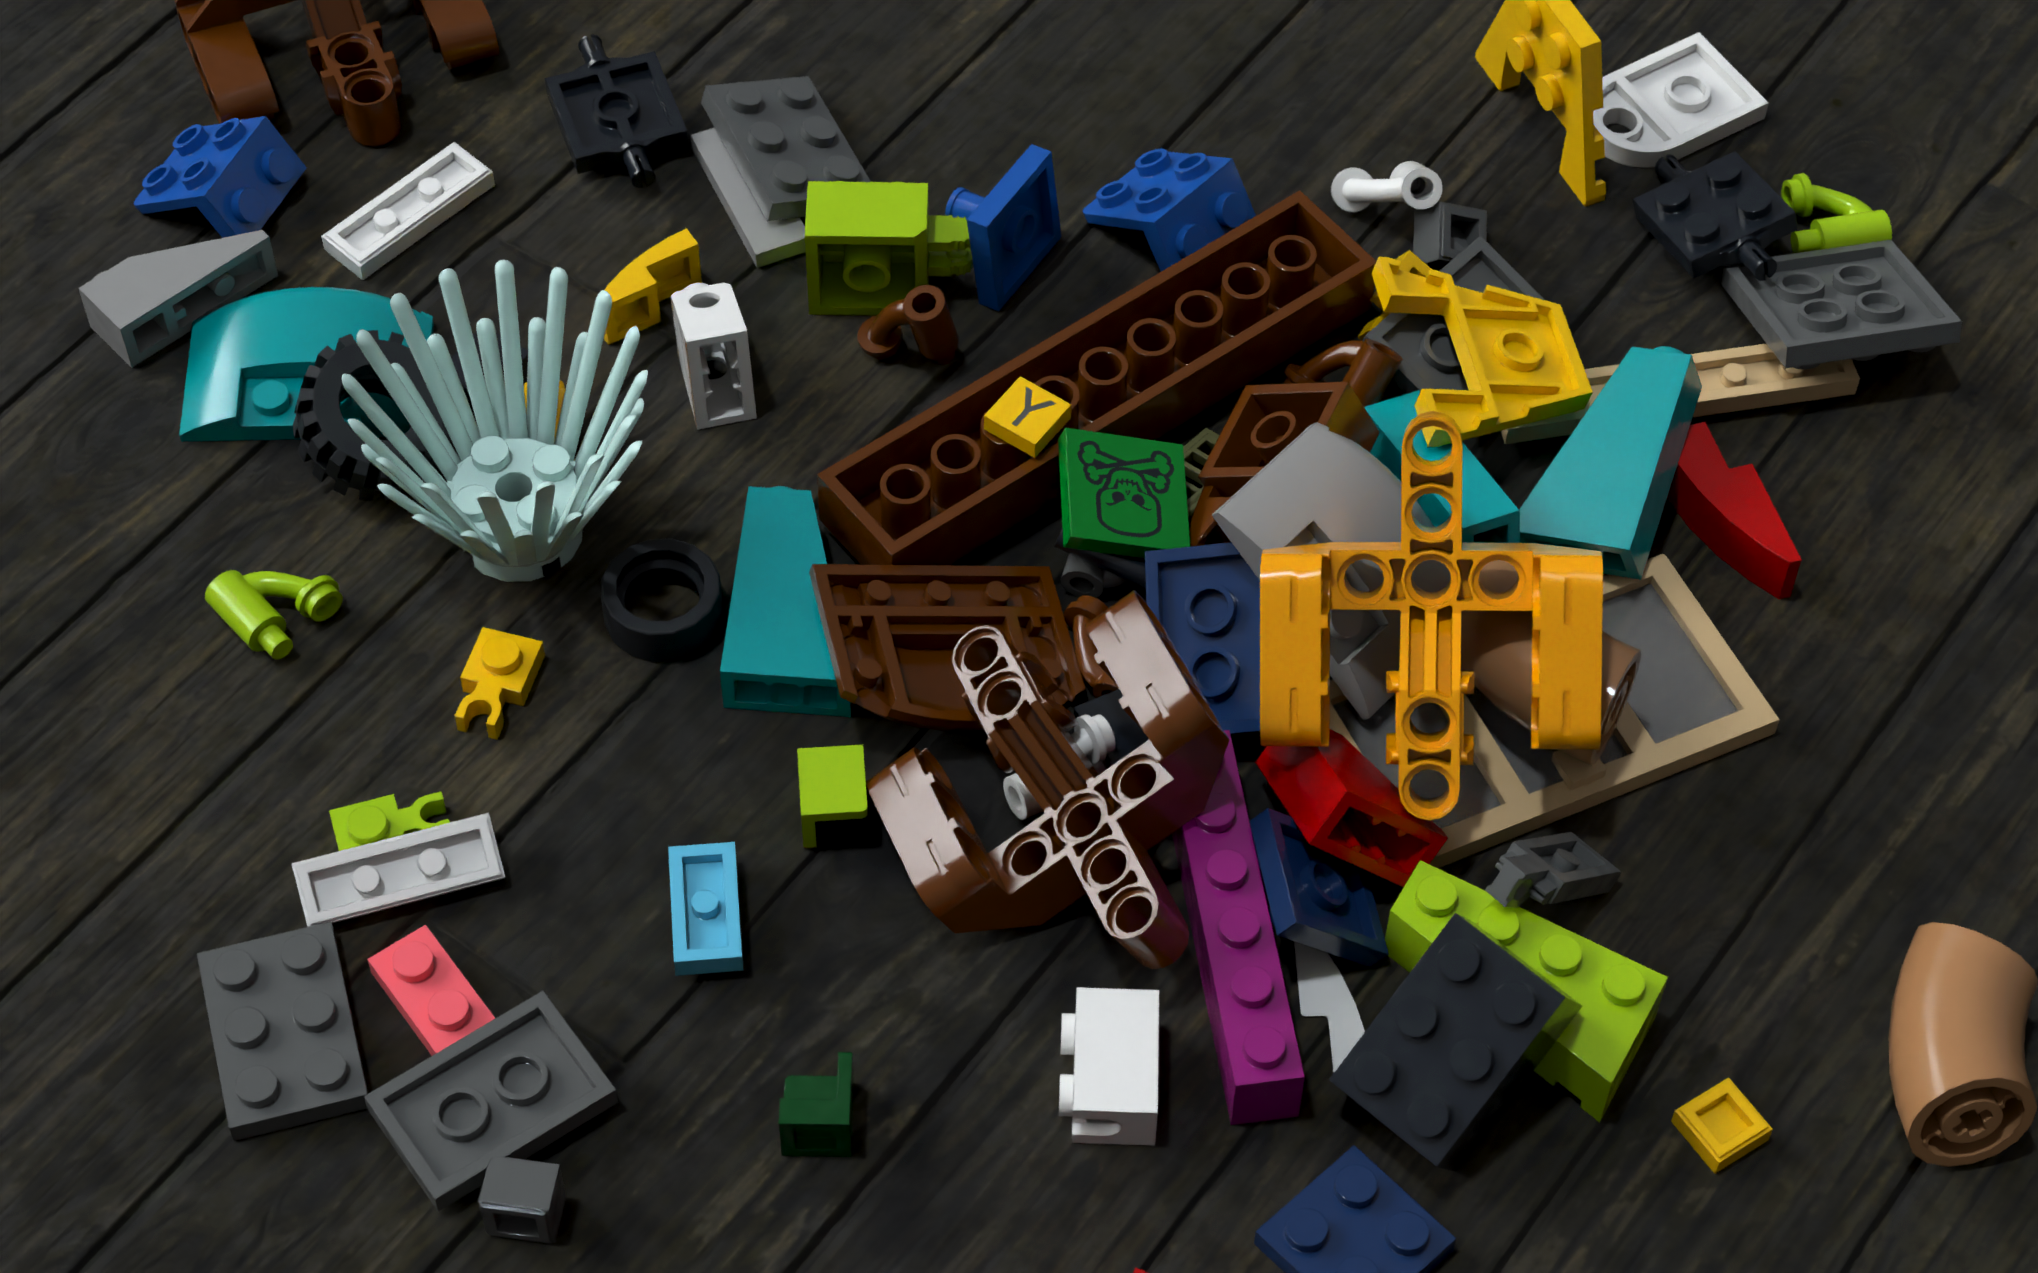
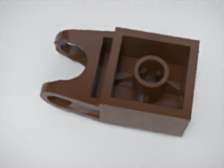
(1260, 428)

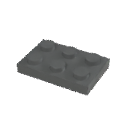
(780, 140)
(1425, 338)
(282, 1031)
(490, 1096)

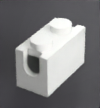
(1114, 1066)

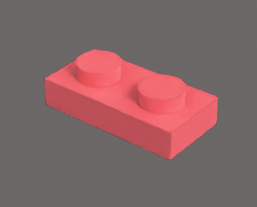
(429, 990)

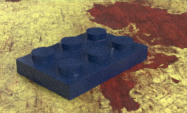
(1212, 616)

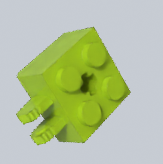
(876, 245)

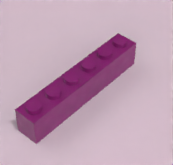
(1239, 956)

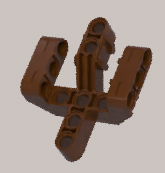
(344, 51)
(1092, 822)

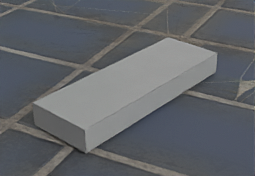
(763, 239)

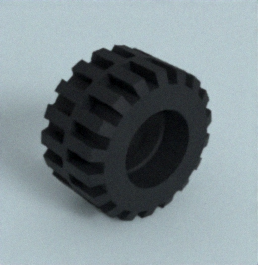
(325, 432)

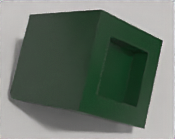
(818, 1113)

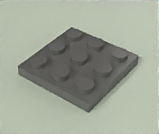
(1843, 305)

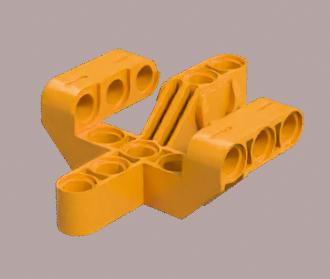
(1552, 581)

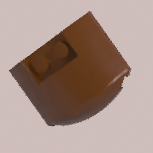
(898, 627)

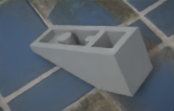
(160, 293)

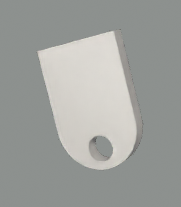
(1675, 103)

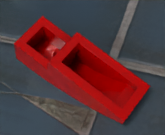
(1733, 514)

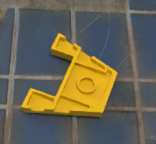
(1565, 66)
(1509, 347)

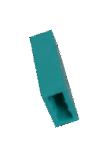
(1618, 463)
(1486, 508)
(774, 631)

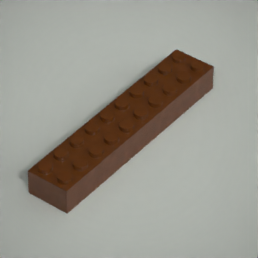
(1125, 369)

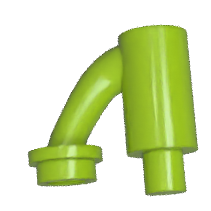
(1852, 226)
(243, 607)

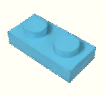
(705, 908)

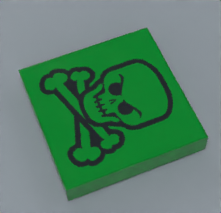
(1122, 493)

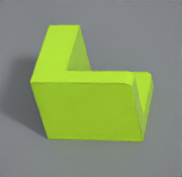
(830, 786)

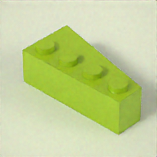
(1614, 991)

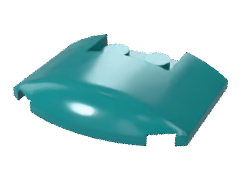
(255, 354)

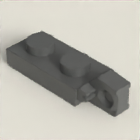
(1551, 871)

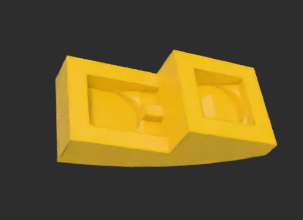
(650, 279)

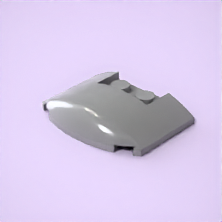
(1325, 493)

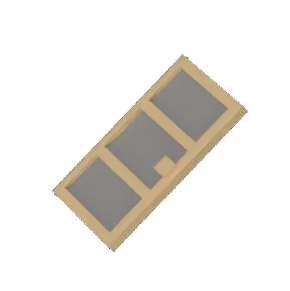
(1682, 711)

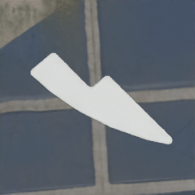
(1326, 994)

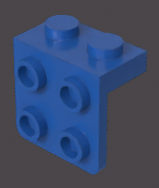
(226, 170)
(1175, 201)

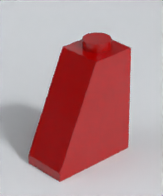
(1350, 808)

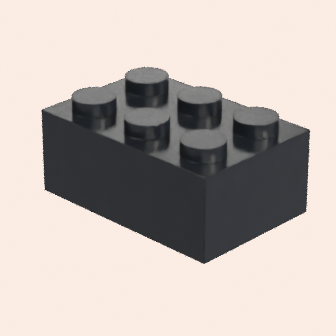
(1455, 1043)

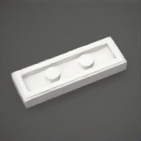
(408, 210)
(398, 870)

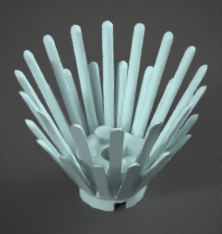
(512, 488)

